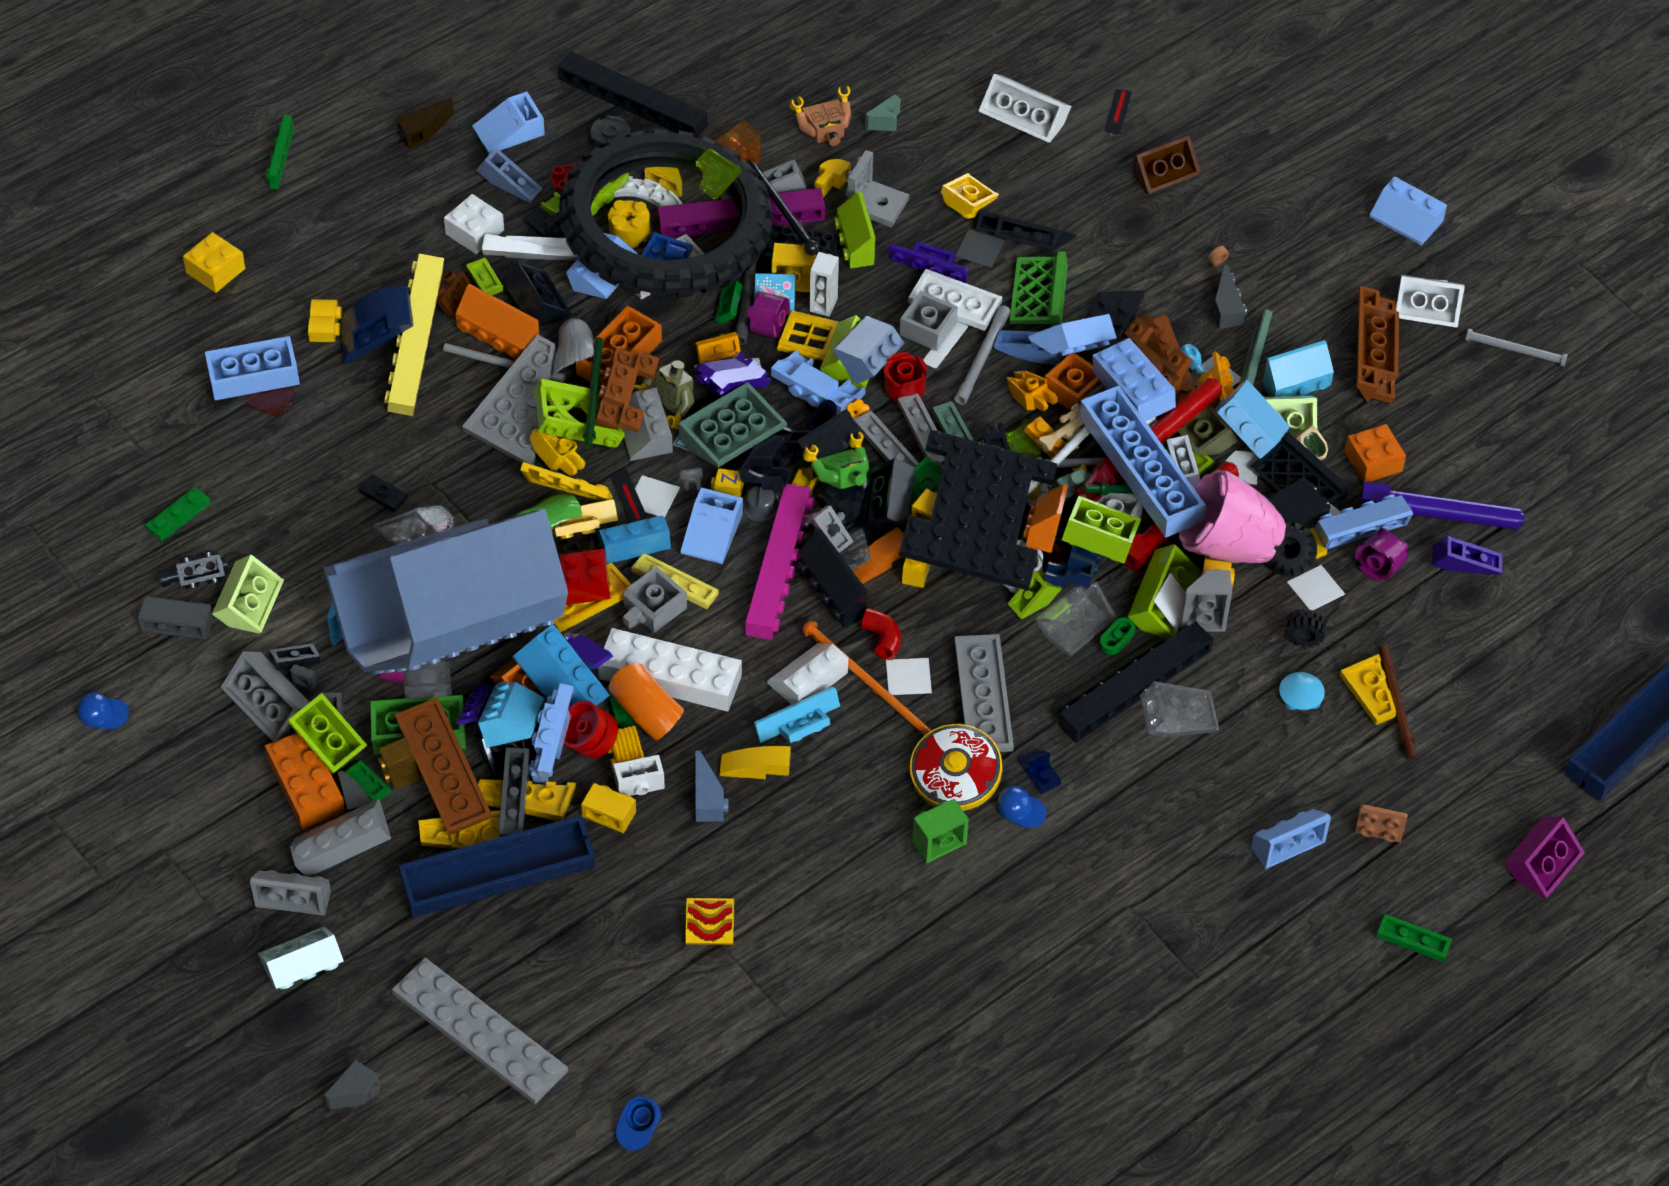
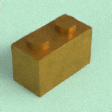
(398, 764)

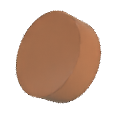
(1218, 255)

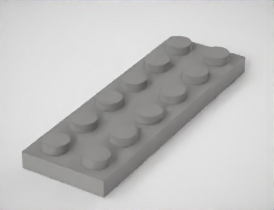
(984, 687)

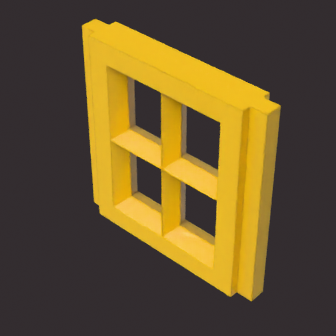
(812, 321)

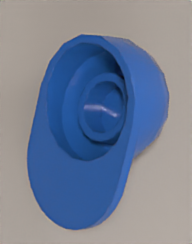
(102, 712)
(1020, 808)
(638, 1122)

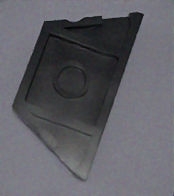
(1120, 307)

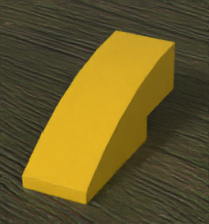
(756, 762)

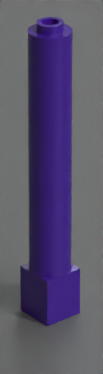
(1448, 508)

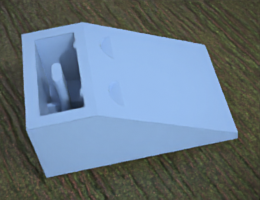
(510, 123)
(712, 525)

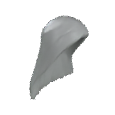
(573, 345)

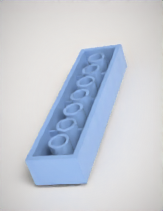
(1142, 461)

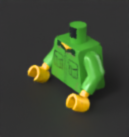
(842, 468)

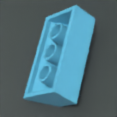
(510, 714)

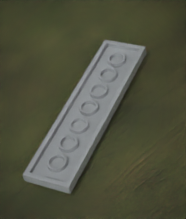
(480, 1030)

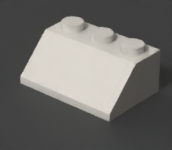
(1429, 300)
(810, 673)

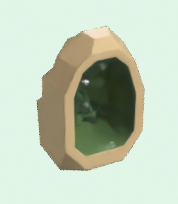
(1313, 441)

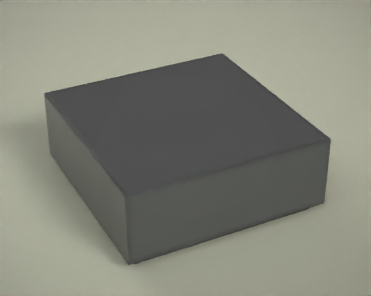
(303, 677)

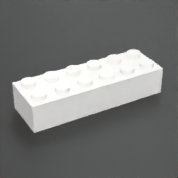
(679, 669)

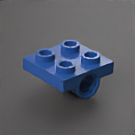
(667, 248)

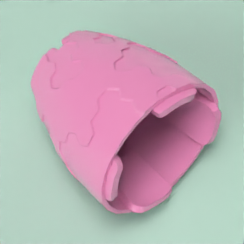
(1237, 522)

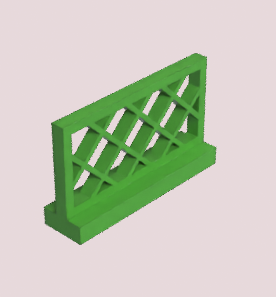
(1056, 287)

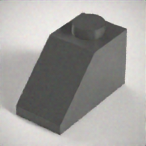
(353, 1087)

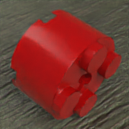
(904, 376)

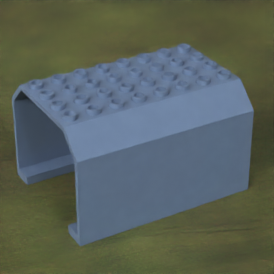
(448, 592)

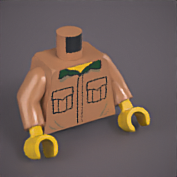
(824, 120)

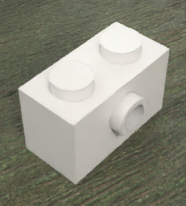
(639, 776)

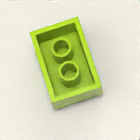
(1101, 529)

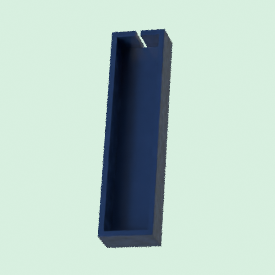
(1623, 740)
(496, 866)

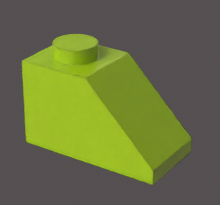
(1037, 597)

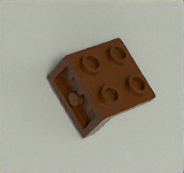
(451, 291)

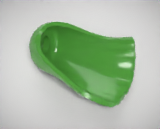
(558, 508)

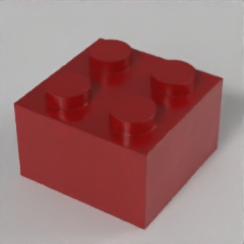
(586, 576)

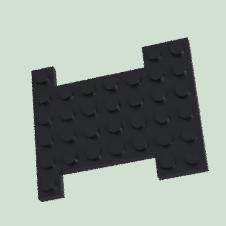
(978, 511)

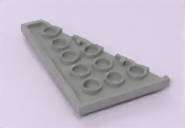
(509, 410)

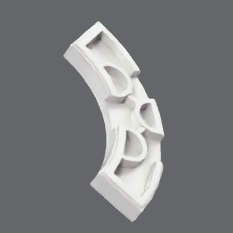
(649, 191)

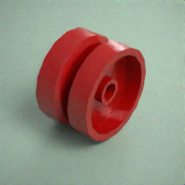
(590, 730)

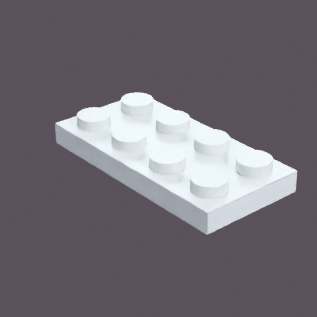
(974, 304)

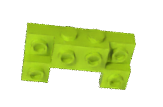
(604, 196)

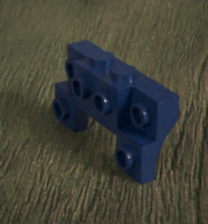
(1079, 567)

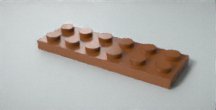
(443, 766)

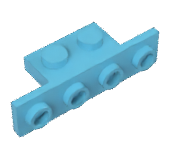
(800, 718)

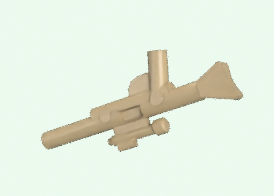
(1067, 431)

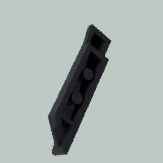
(1023, 230)

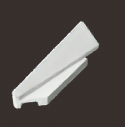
(528, 247)

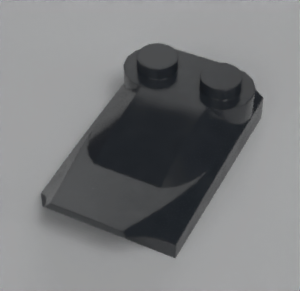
(846, 500)

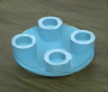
(1301, 691)

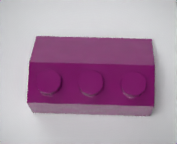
(1545, 856)

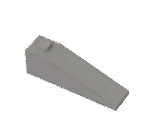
(782, 178)

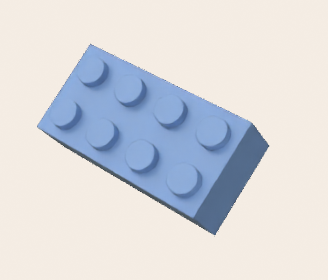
(252, 368)
(1139, 379)

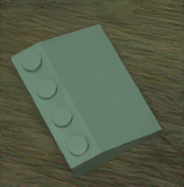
(730, 426)

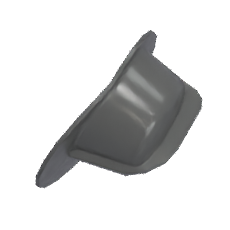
(760, 504)

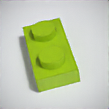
(484, 276)

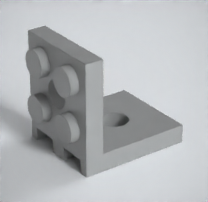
(861, 180)

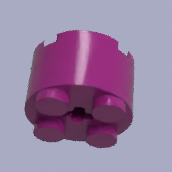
(768, 314)
(1381, 555)

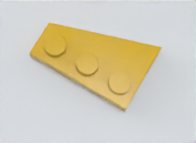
(1370, 688)

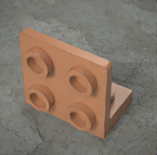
(1380, 823)

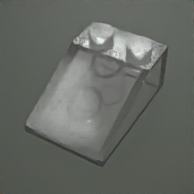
(1178, 710)

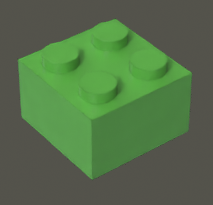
(940, 830)

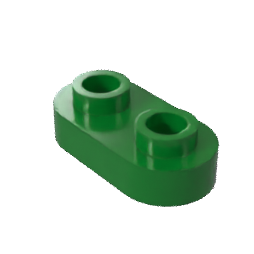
(1115, 637)

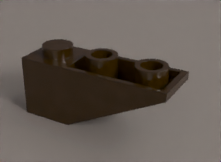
(424, 123)

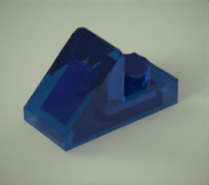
(1039, 770)

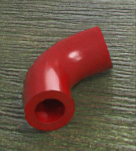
(886, 629)

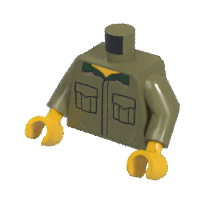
(674, 390)

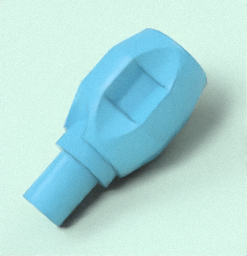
(1194, 354)

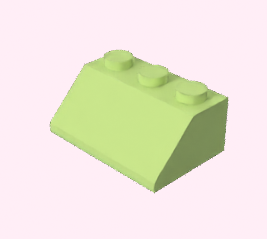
(1296, 411)
(248, 595)

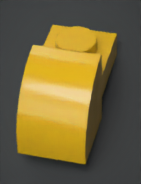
(832, 174)

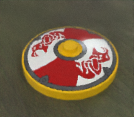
(956, 765)

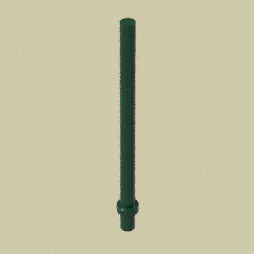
(589, 433)

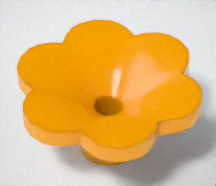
(857, 408)

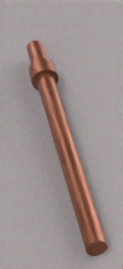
(1406, 737)

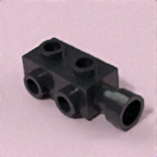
(199, 572)

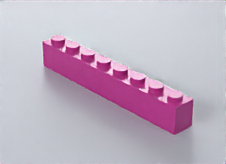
(778, 562)

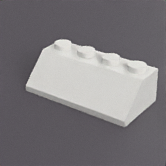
(1024, 108)

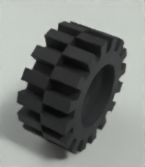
(1305, 628)

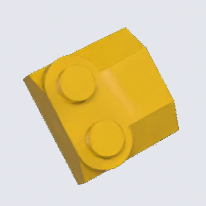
(967, 195)

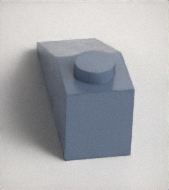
(508, 176)
(709, 793)

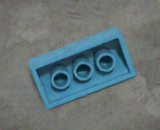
(552, 661)

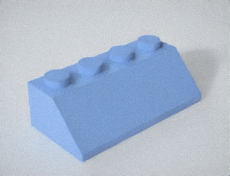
(1076, 335)
(1362, 522)

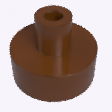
(1057, 556)

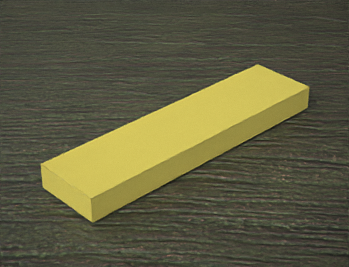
(697, 591)

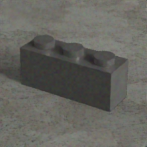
(175, 617)

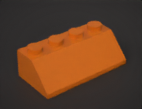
(495, 322)

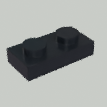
(299, 655)

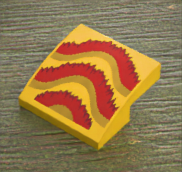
(709, 921)

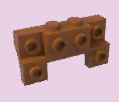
(1173, 367)
(616, 392)

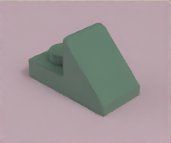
(884, 115)

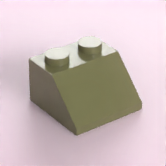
(1208, 433)

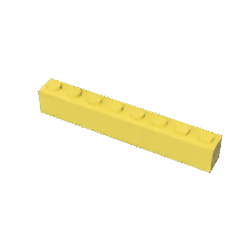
(414, 341)

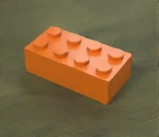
(627, 331)
(305, 781)

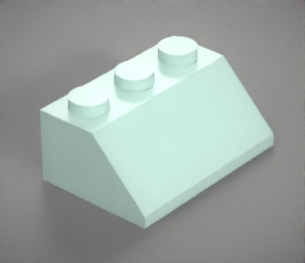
(301, 958)

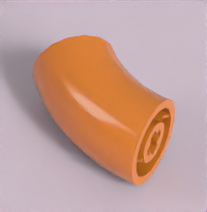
(645, 700)

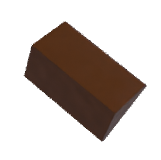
(1166, 165)

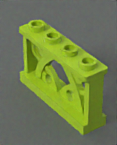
(563, 398)

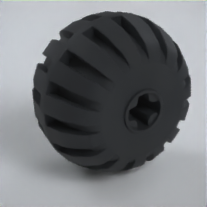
(1304, 550)

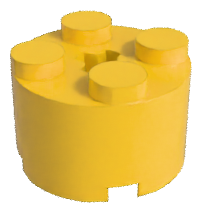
(629, 222)

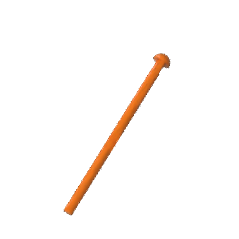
(810, 629)

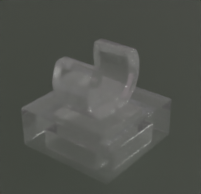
(691, 475)

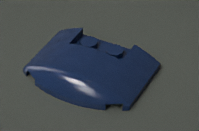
(375, 320)

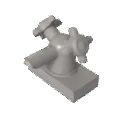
(832, 527)

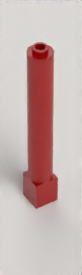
(1177, 417)
(1152, 539)

